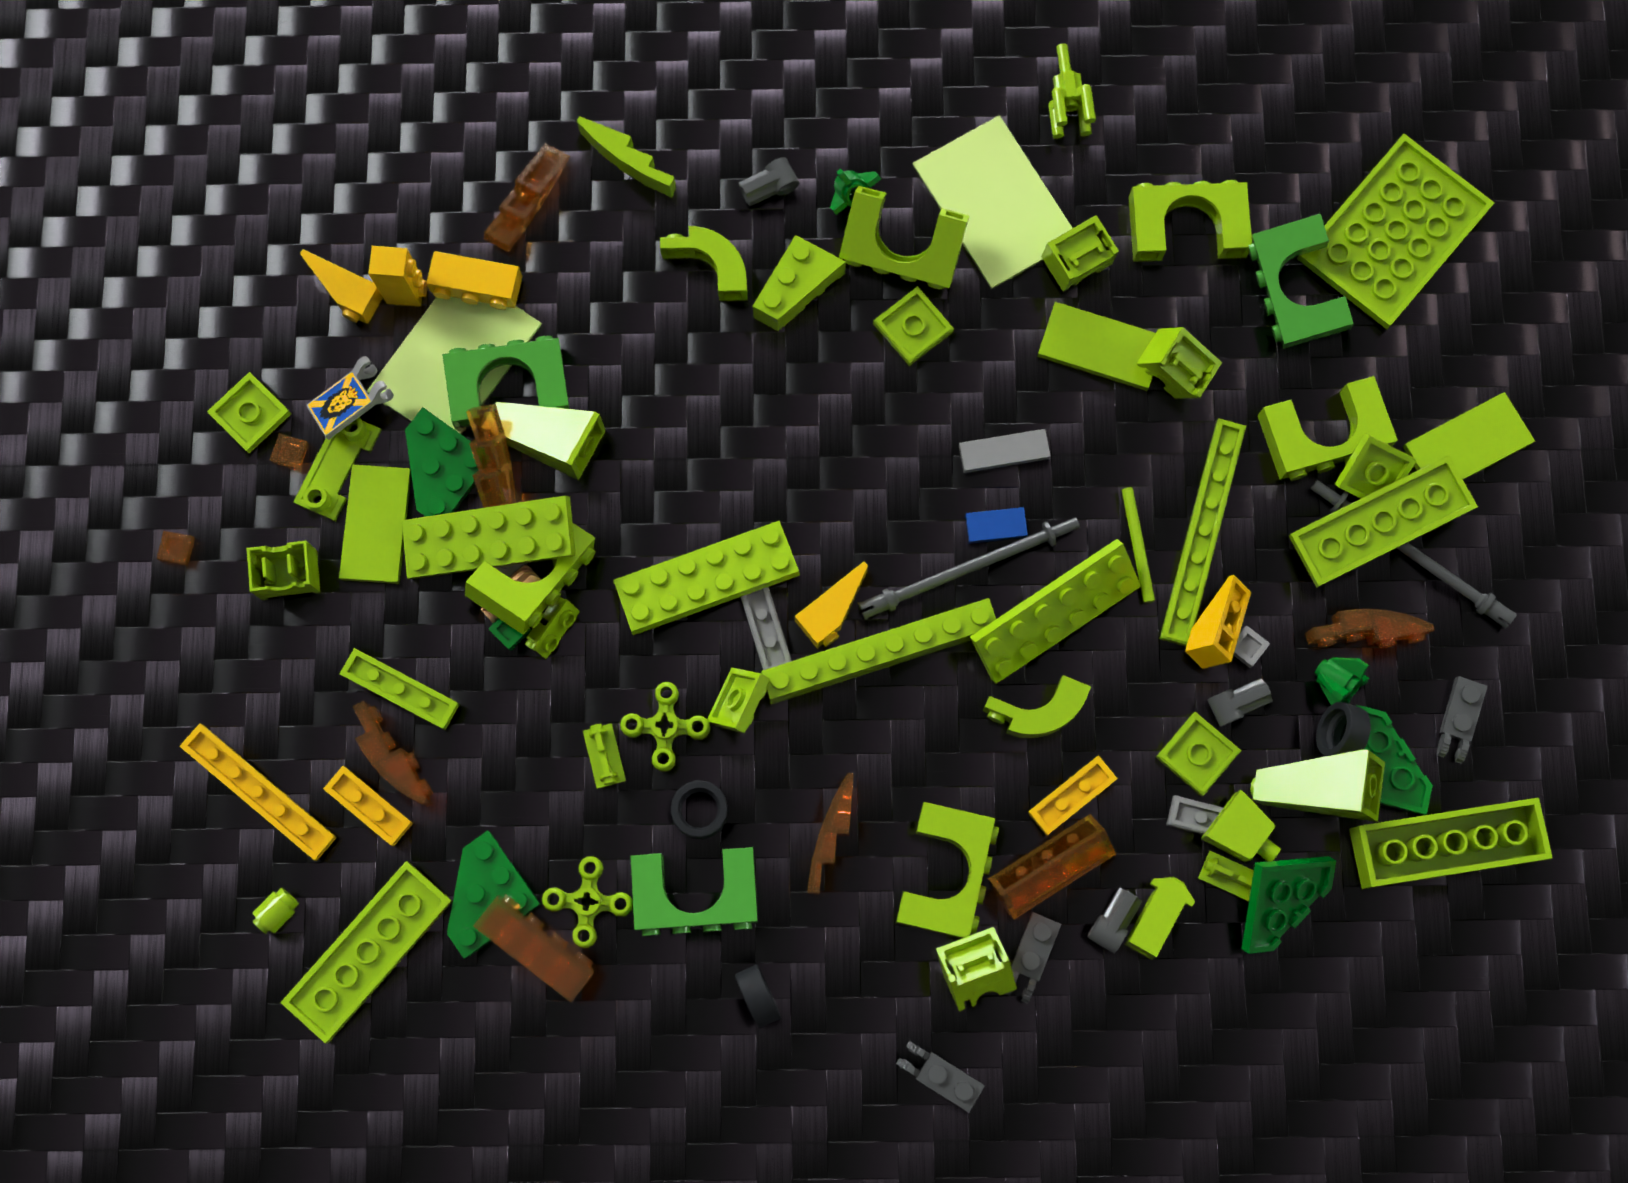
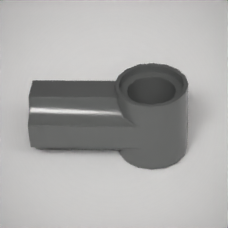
(775, 179)
(1234, 704)
(1111, 927)

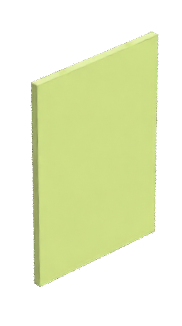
(1001, 193)
(417, 366)

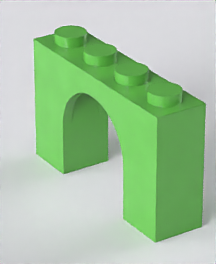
(1293, 321)
(468, 368)
(655, 911)

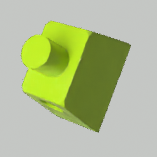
(1242, 830)

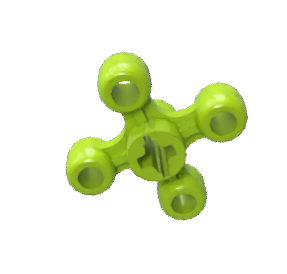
(650, 726)
(588, 886)

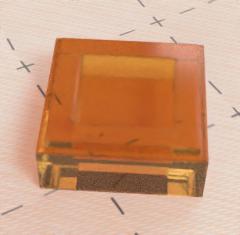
(289, 451)
(175, 548)

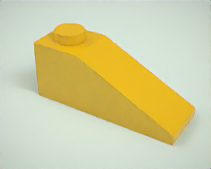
(352, 293)
(828, 612)
(1219, 626)

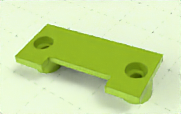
(333, 467)

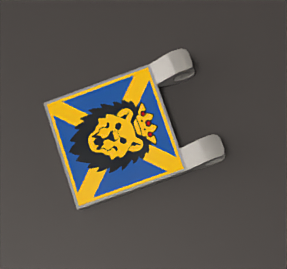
(348, 399)

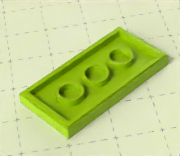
(1096, 345)
(1474, 438)
(374, 524)

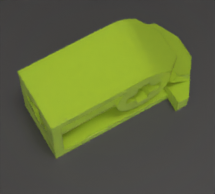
(1158, 916)

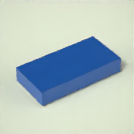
(996, 525)

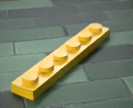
(258, 792)

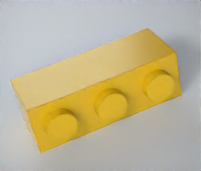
(397, 276)
(474, 280)

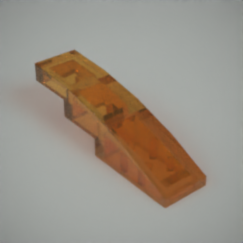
(527, 197)
(491, 456)
(835, 824)

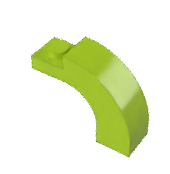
(715, 251)
(1039, 722)

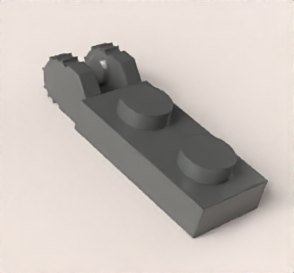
(1461, 717)
(1034, 951)
(944, 1078)

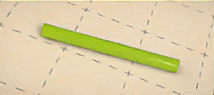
(1138, 545)

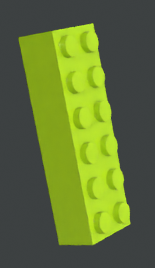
(1450, 843)

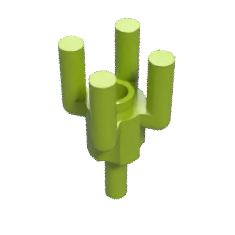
(1070, 96)

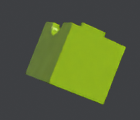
(1081, 253)
(1179, 362)
(286, 569)
(978, 965)

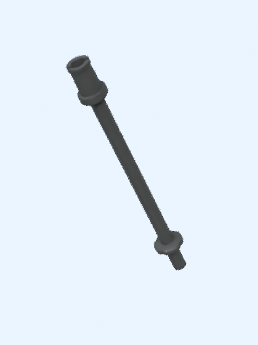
(890, 599)
(1484, 602)

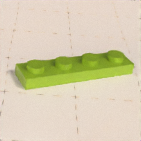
(399, 689)

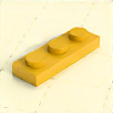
(1072, 795)
(368, 806)

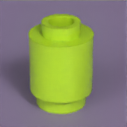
(275, 911)

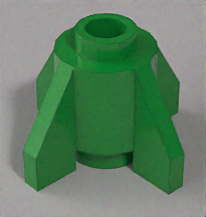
(846, 184)
(1341, 678)

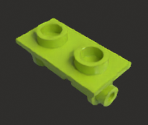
(546, 638)
(604, 755)
(1227, 875)

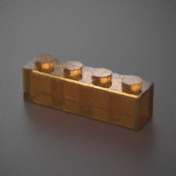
(1052, 866)
(534, 947)

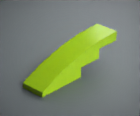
(620, 151)

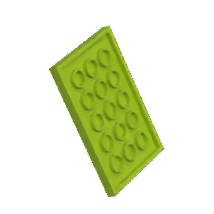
(1396, 231)

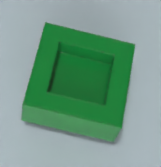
(506, 634)

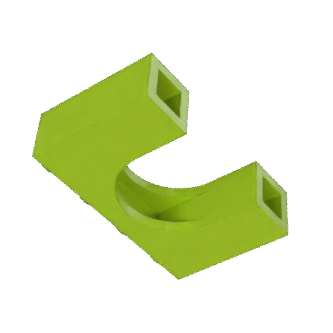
(1223, 202)
(864, 244)
(1296, 454)
(523, 603)
(972, 835)

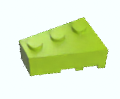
(795, 282)

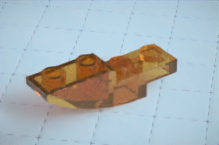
(1379, 626)
(394, 766)

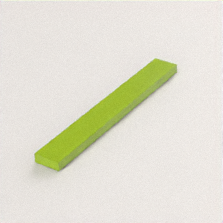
(1203, 532)

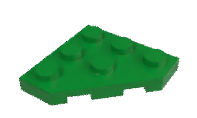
(438, 464)
(1403, 781)
(481, 877)
(1282, 898)

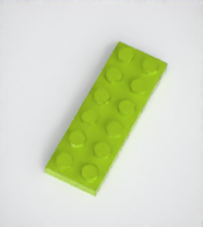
(1382, 521)
(490, 534)
(706, 577)
(1056, 611)
(366, 952)

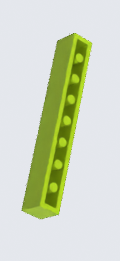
(877, 651)

